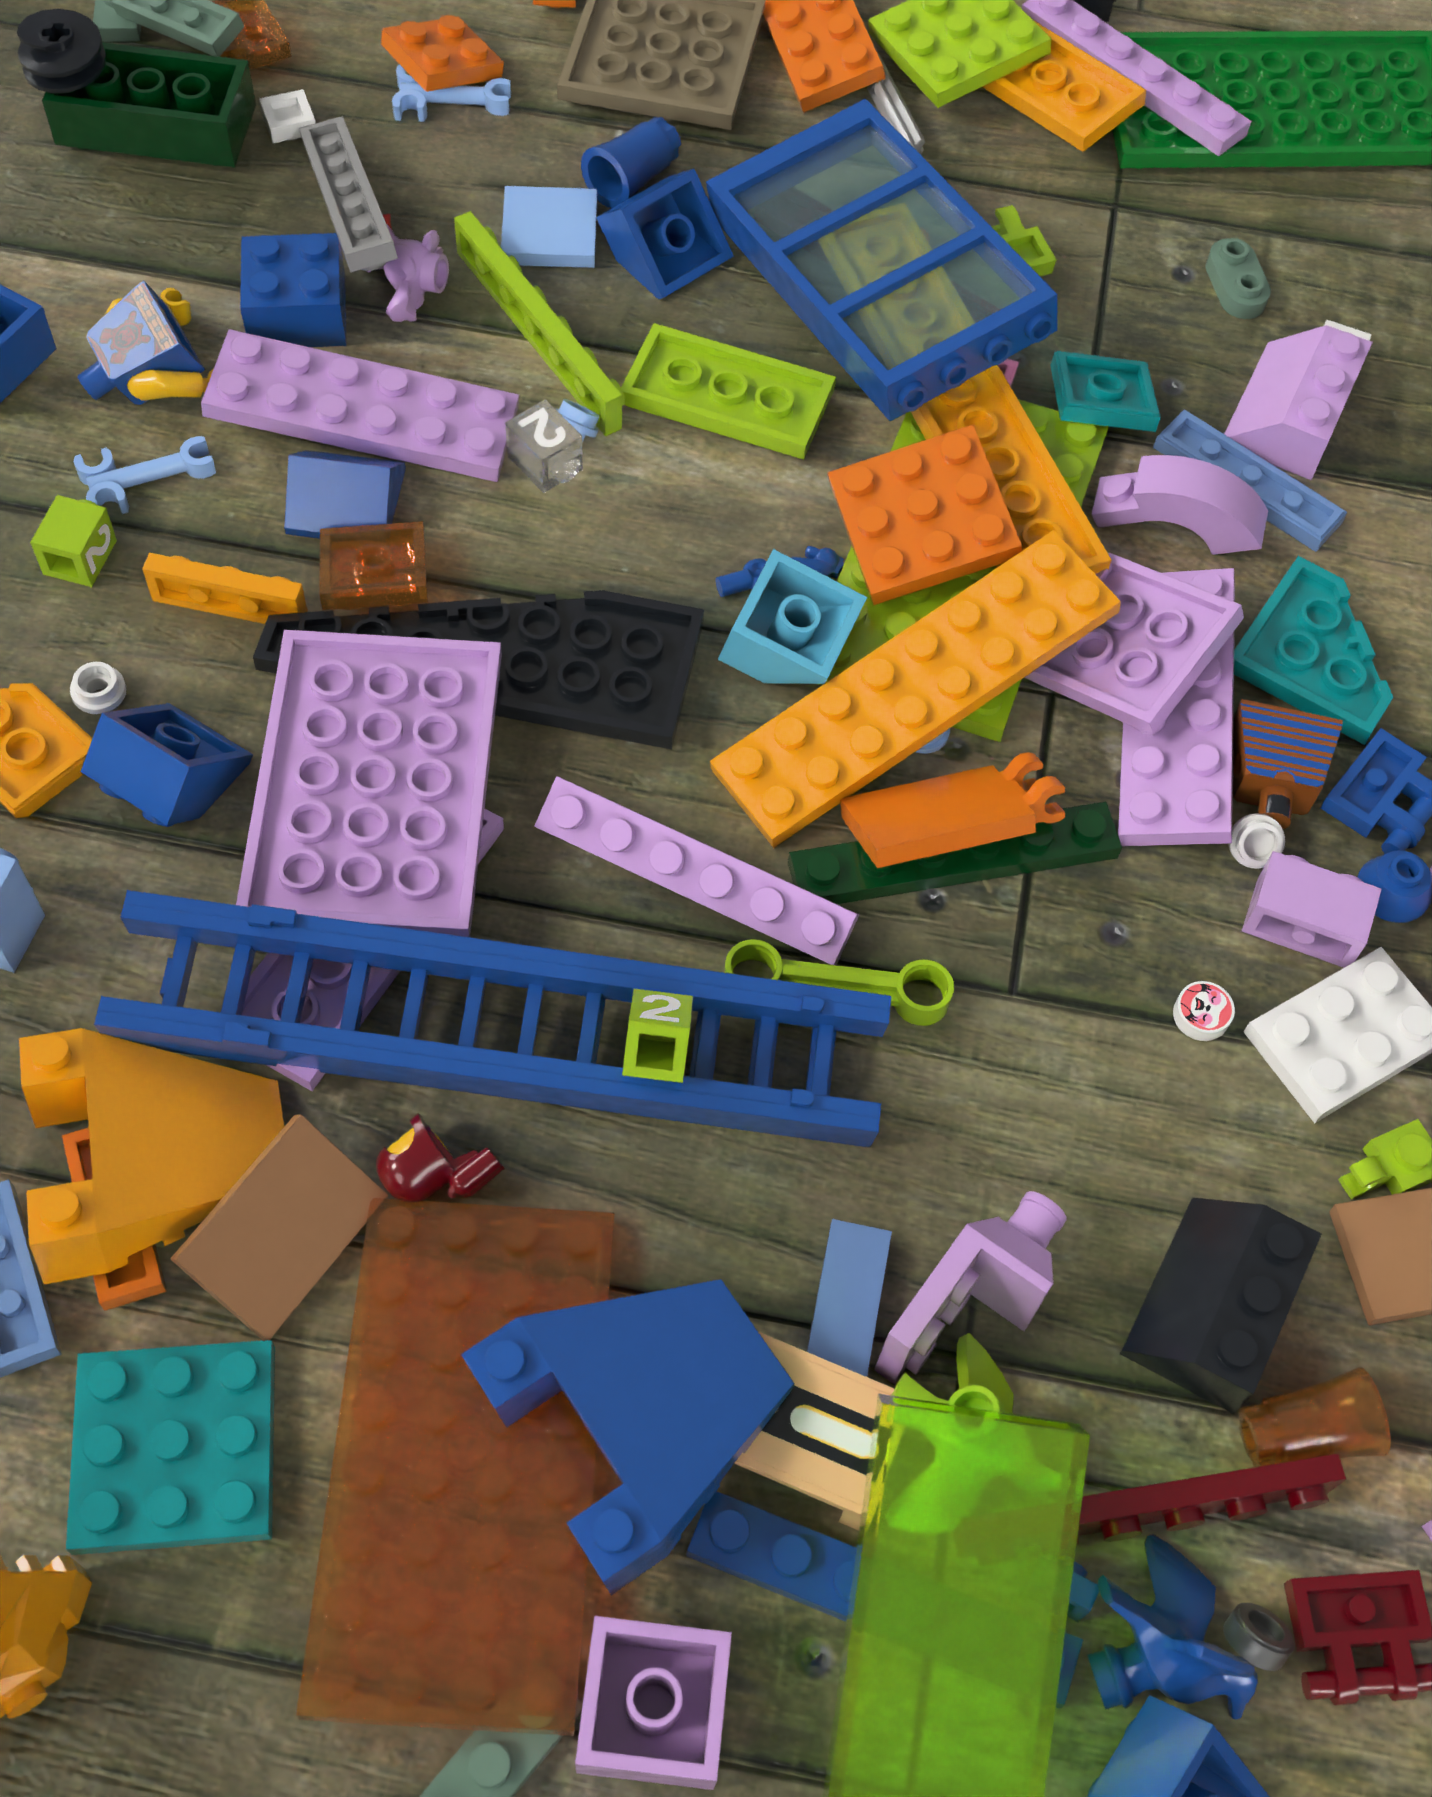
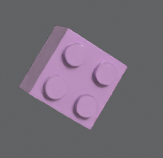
(653, 1703)

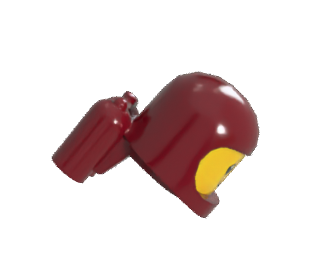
(422, 1165)

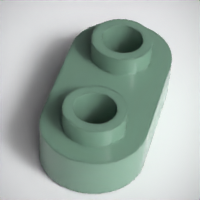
(1238, 278)

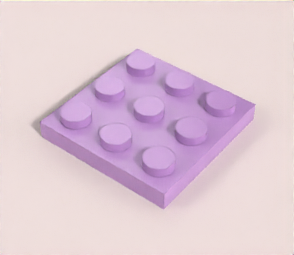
(1146, 653)

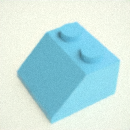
(791, 624)

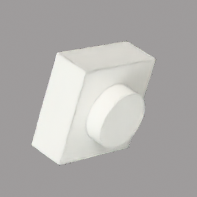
(286, 114)

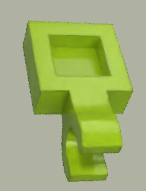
(1026, 242)
(1395, 1159)

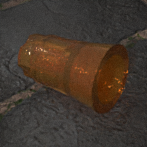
(1317, 1421)

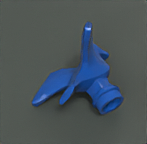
(1170, 1640)

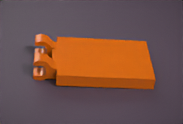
(952, 811)

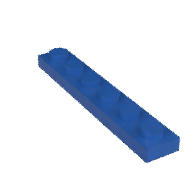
(798, 1563)

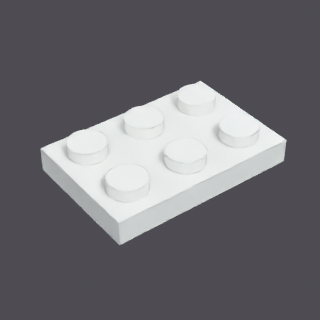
(1345, 1034)

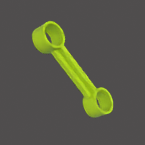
(854, 978)

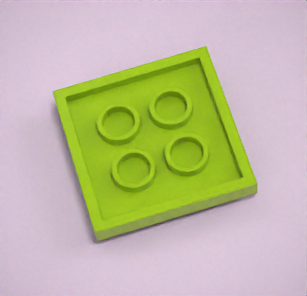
(958, 43)

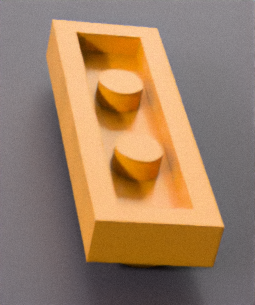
(221, 589)

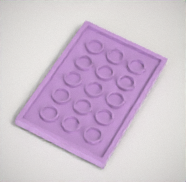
(374, 780)

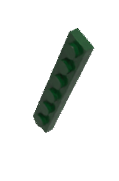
(848, 875)

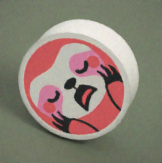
(1203, 1011)

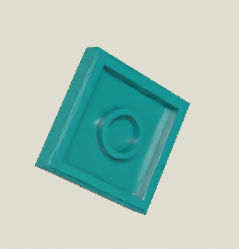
(1104, 391)

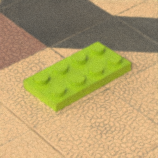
(728, 390)

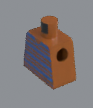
(1281, 758)

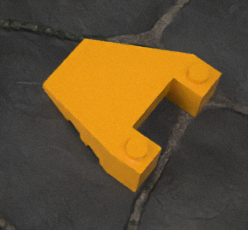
(162, 1145)

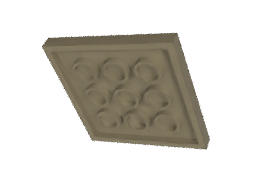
(663, 57)

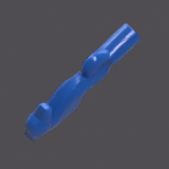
(821, 560)

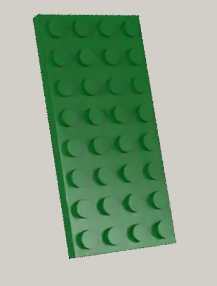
(1306, 94)

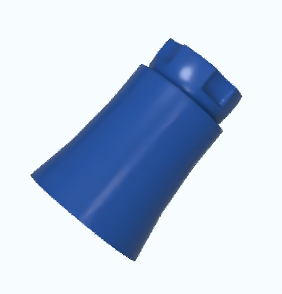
(630, 160)

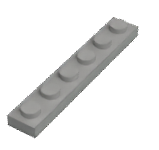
(348, 195)

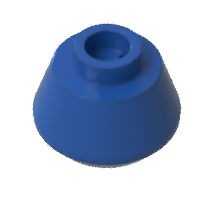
(1404, 885)

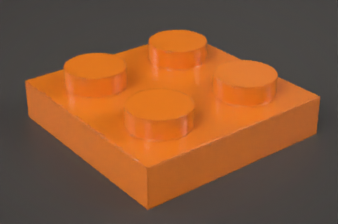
(442, 53)

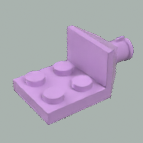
(990, 1260)

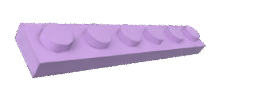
(1167, 90)
(697, 871)

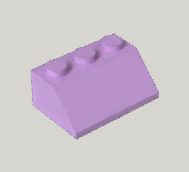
(1298, 397)

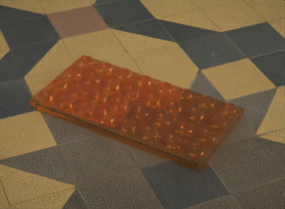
(444, 1533)

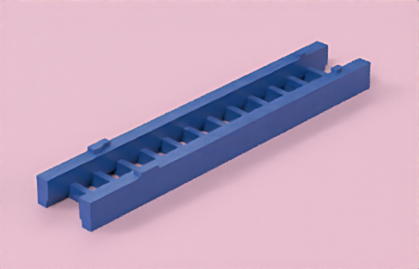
(486, 1071)

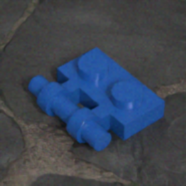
(1372, 785)

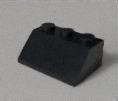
(1221, 1298)

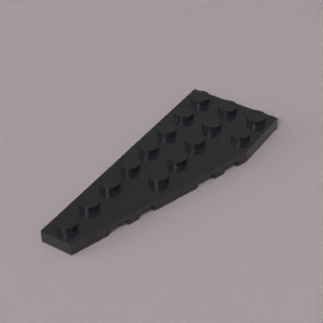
(571, 664)

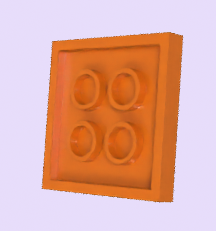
(924, 514)

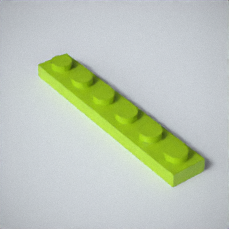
(538, 323)

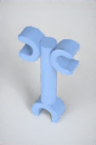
(493, 96)
(108, 483)

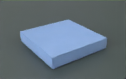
(550, 226)

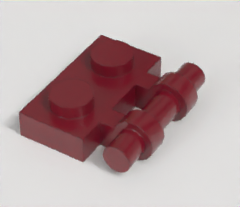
(1357, 1613)

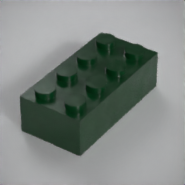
(158, 106)

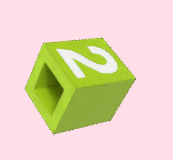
(74, 540)
(657, 1035)

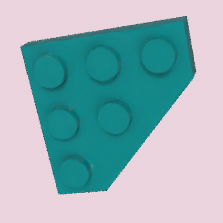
(1314, 652)

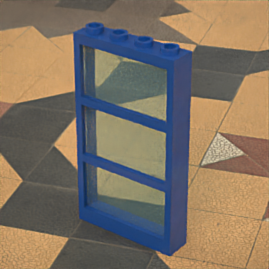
(882, 259)

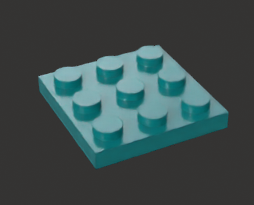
(172, 1447)

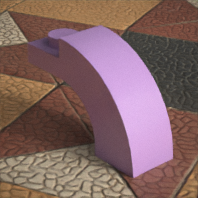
(1185, 493)

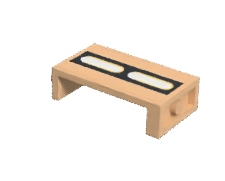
(819, 1432)

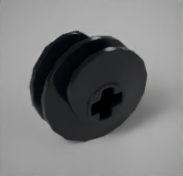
(60, 50)

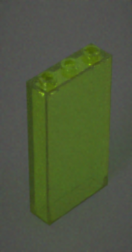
(957, 1603)

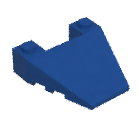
(665, 1389)

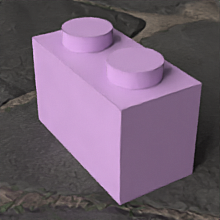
(1312, 909)

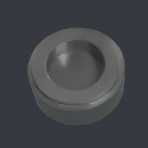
(1259, 1636)

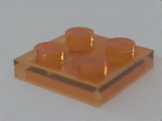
(373, 566)

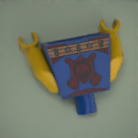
(144, 349)

